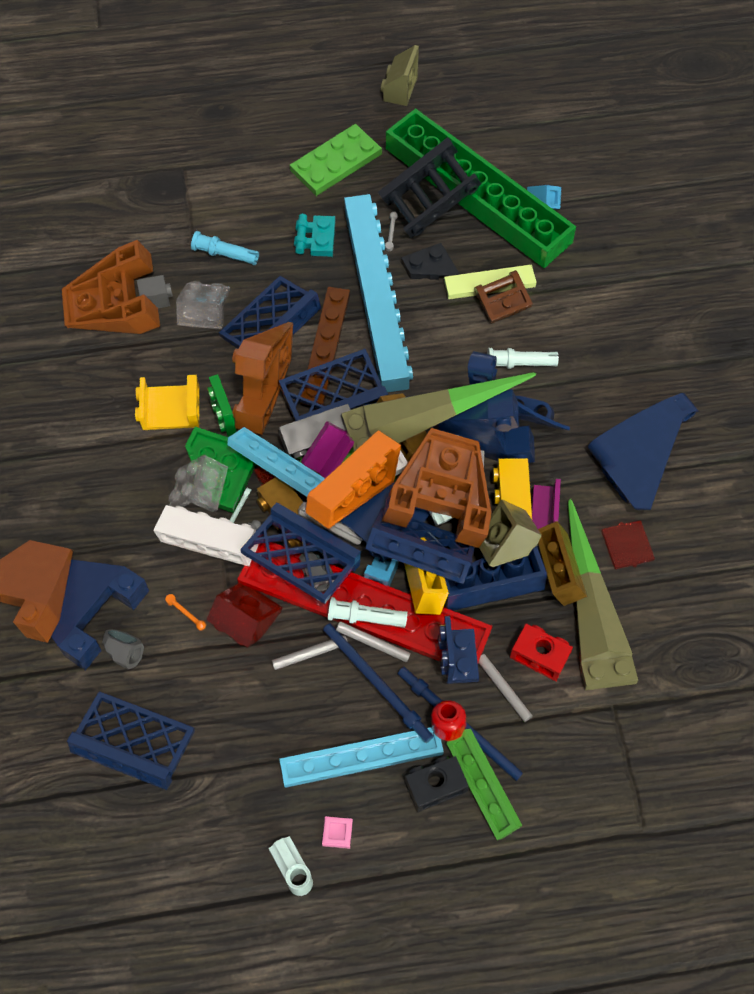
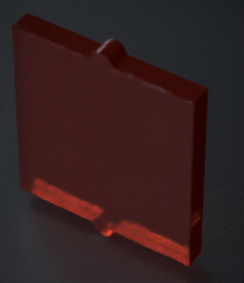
(628, 544)

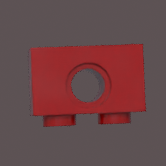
(545, 664)

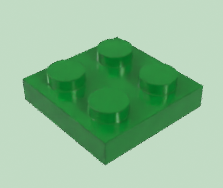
(221, 406)

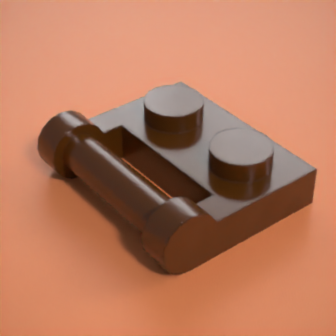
(505, 303)

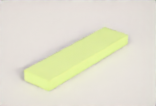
(463, 285)

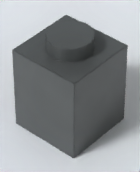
(155, 290)

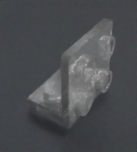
(202, 305)
(199, 484)

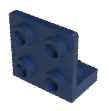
(458, 654)

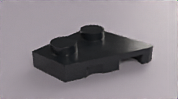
(429, 263)

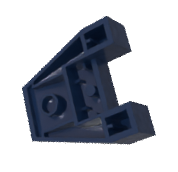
(495, 427)
(85, 593)

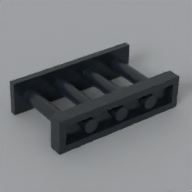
(418, 171)

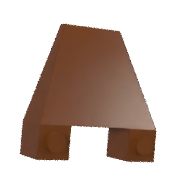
(106, 295)
(262, 363)
(444, 479)
(35, 581)

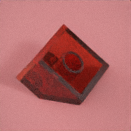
(243, 614)

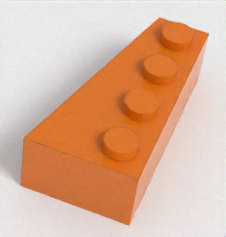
(355, 480)

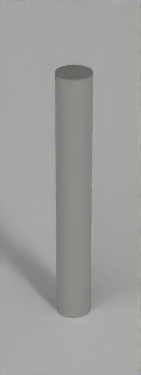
(373, 641)
(304, 654)
(505, 689)

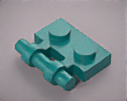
(322, 235)

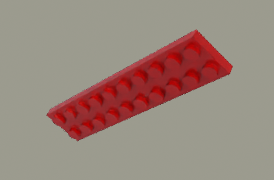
(420, 629)

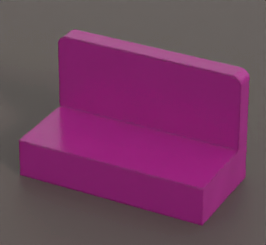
(328, 450)
(545, 504)

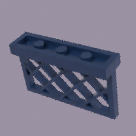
(297, 312)
(366, 397)
(316, 539)
(426, 555)
(116, 756)

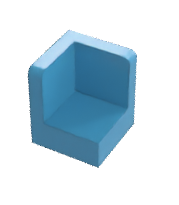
(548, 194)
(381, 572)

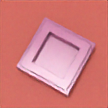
(337, 832)

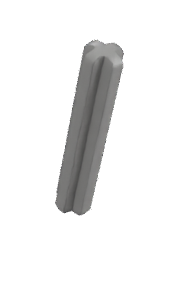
(338, 529)

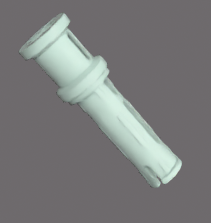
(515, 358)
(356, 612)

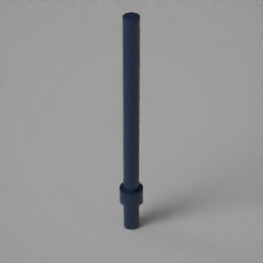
(421, 688)
(410, 718)

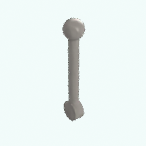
(389, 245)

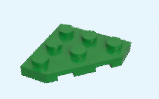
(239, 467)

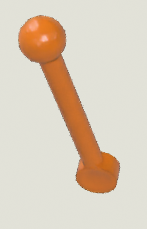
(171, 600)

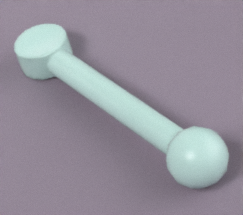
(247, 492)

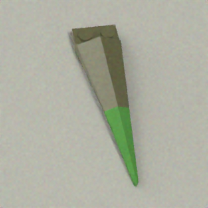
(414, 414)
(603, 646)

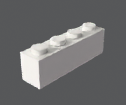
(204, 534)

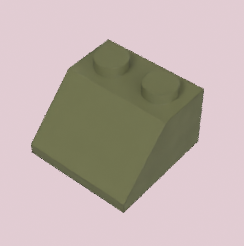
(401, 77)
(509, 535)

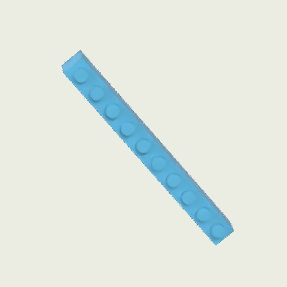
(376, 293)

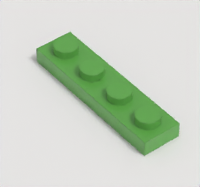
(484, 785)

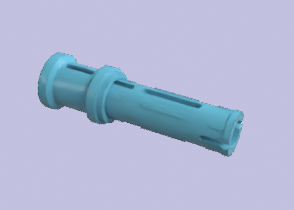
(215, 246)

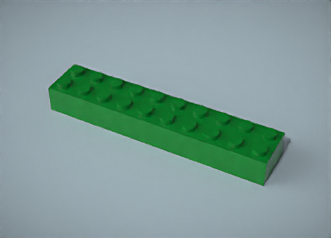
(498, 200)

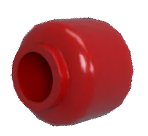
(448, 720)

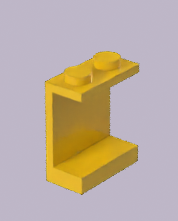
(168, 405)

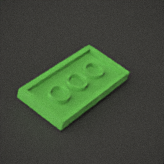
(335, 159)

